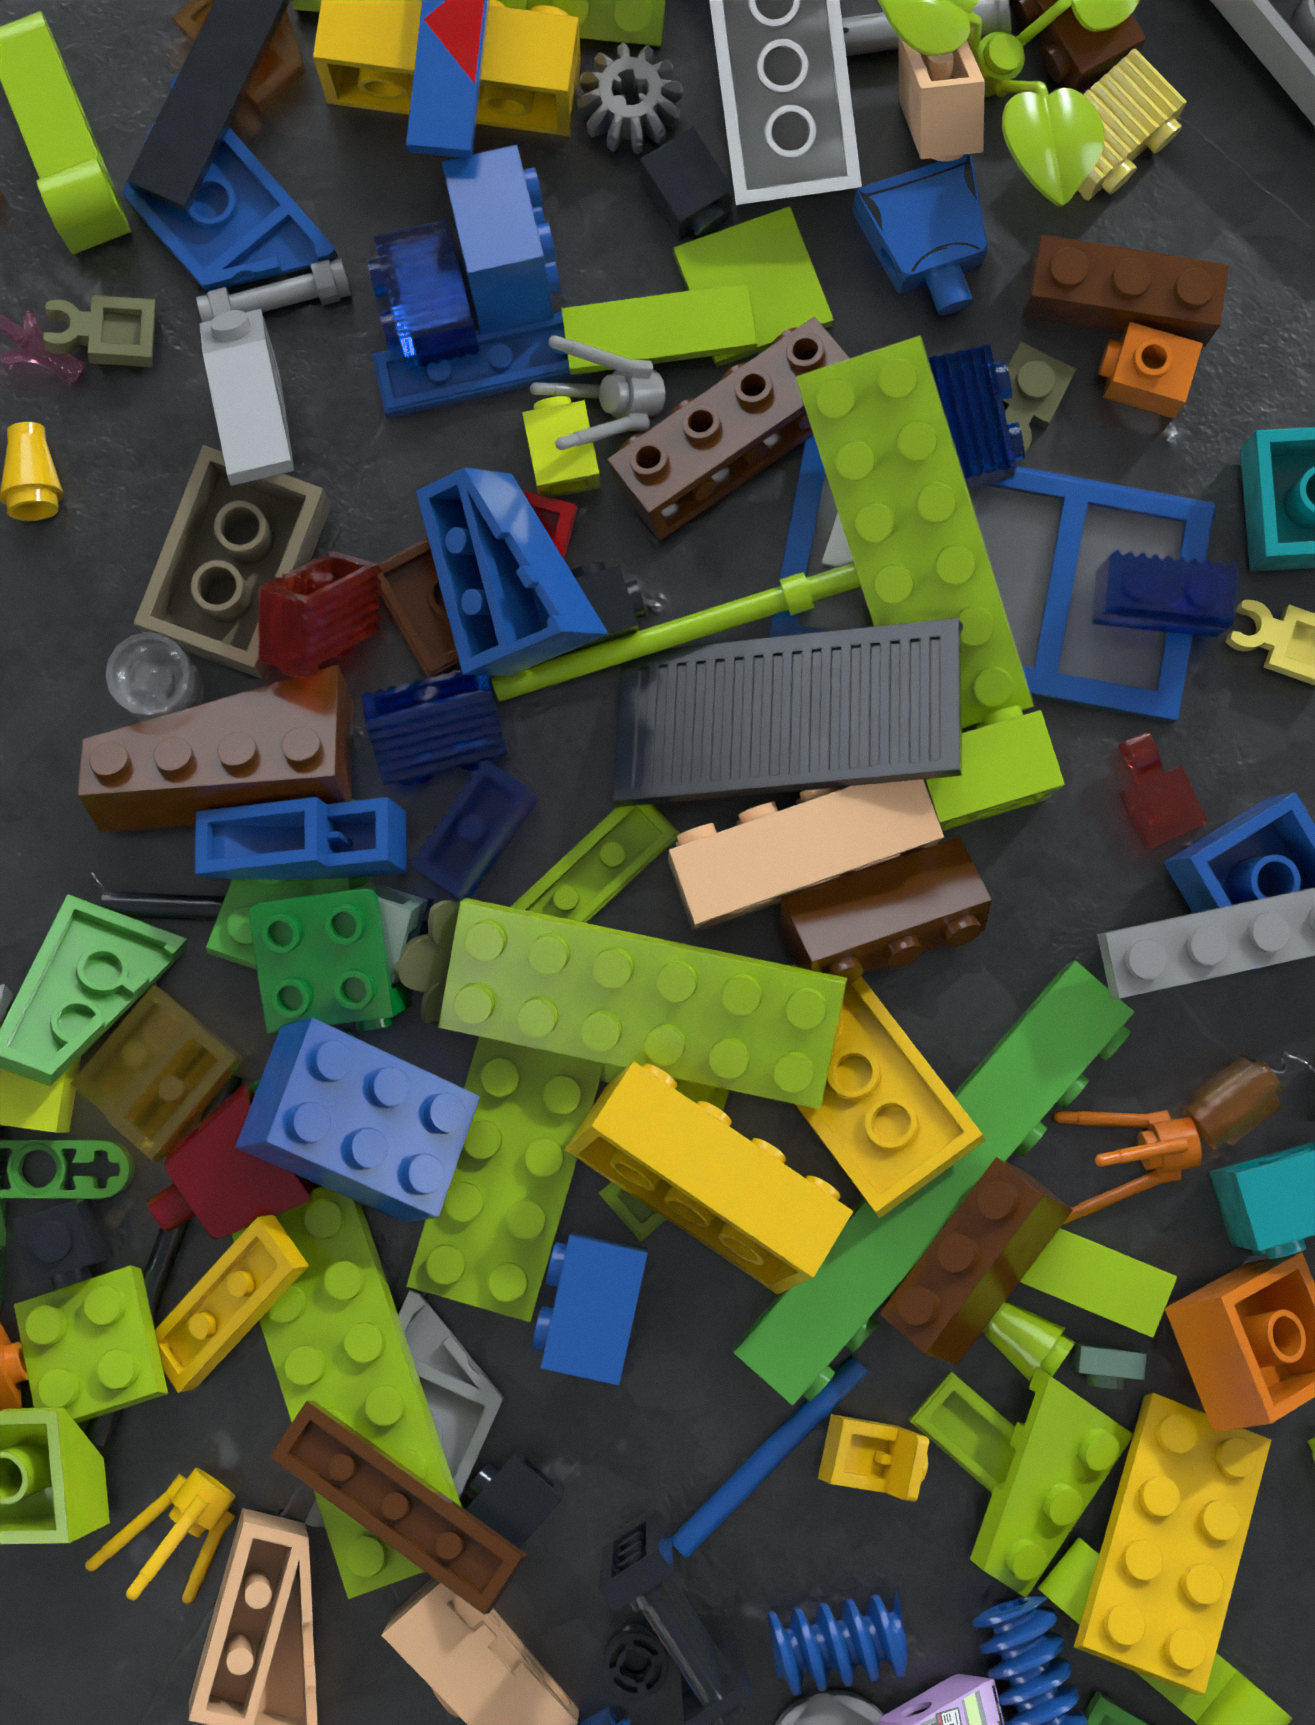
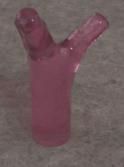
(33, 350)

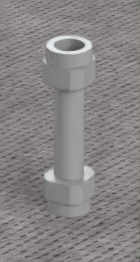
(326, 281)

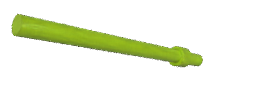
(794, 594)

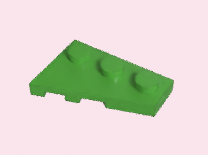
(80, 986)

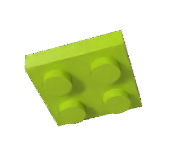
(92, 1346)

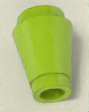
(1028, 1339)

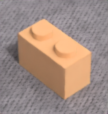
(942, 102)

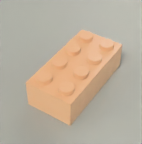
(798, 847)

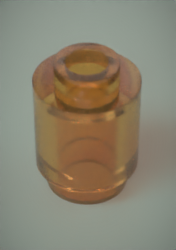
(1235, 1102)

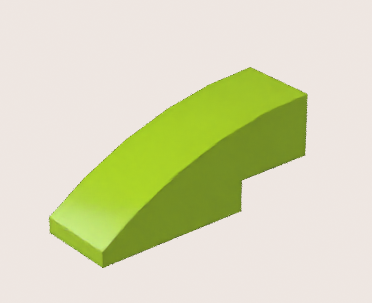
(1102, 1281)

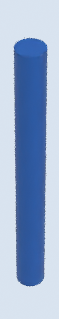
(767, 1458)

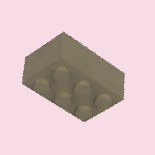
(220, 553)

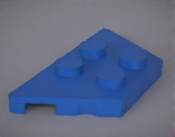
(238, 225)

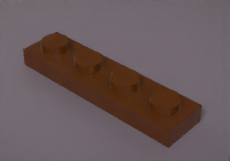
(398, 1506)

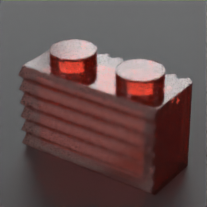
(317, 612)

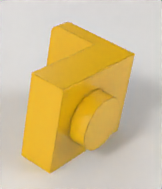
(874, 1457)

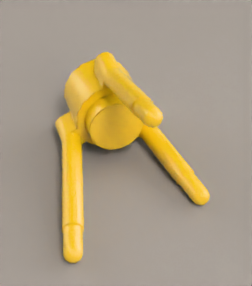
(199, 1505)

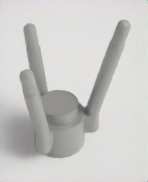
(630, 394)

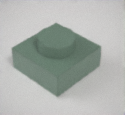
(1107, 1365)

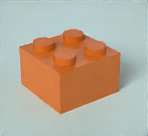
(1250, 1341)

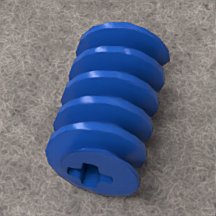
(839, 1643)
(1030, 1663)

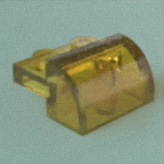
(157, 1073)

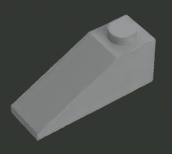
(246, 396)

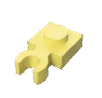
(1288, 639)

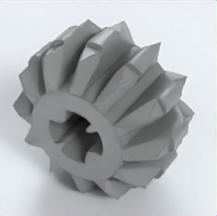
(650, 88)

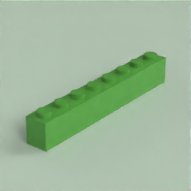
(1006, 1099)

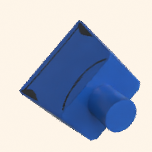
(927, 229)

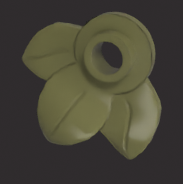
(427, 959)

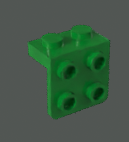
(325, 961)

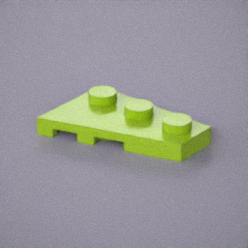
(1053, 1476)

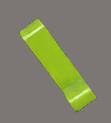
(58, 136)
(1229, 1694)

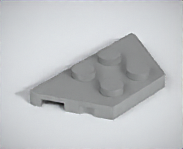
(455, 1388)

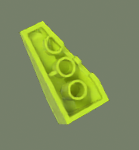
(48, 1478)

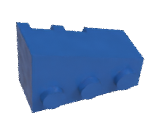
(501, 575)

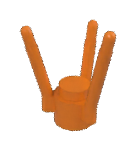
(1164, 1147)

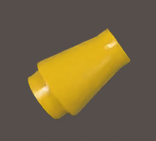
(29, 475)

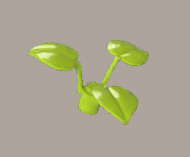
(1049, 135)

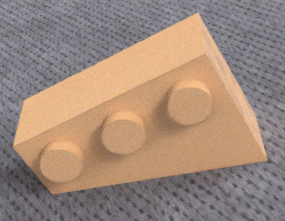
(261, 1632)
(475, 1662)

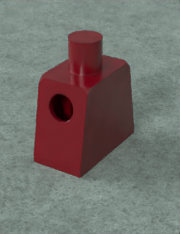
(222, 1182)

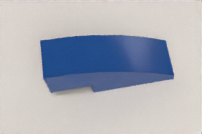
(302, 840)

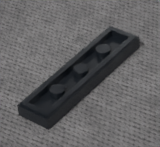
(205, 99)

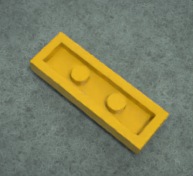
(228, 1302)

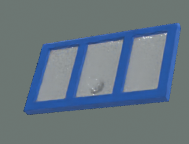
(1044, 549)

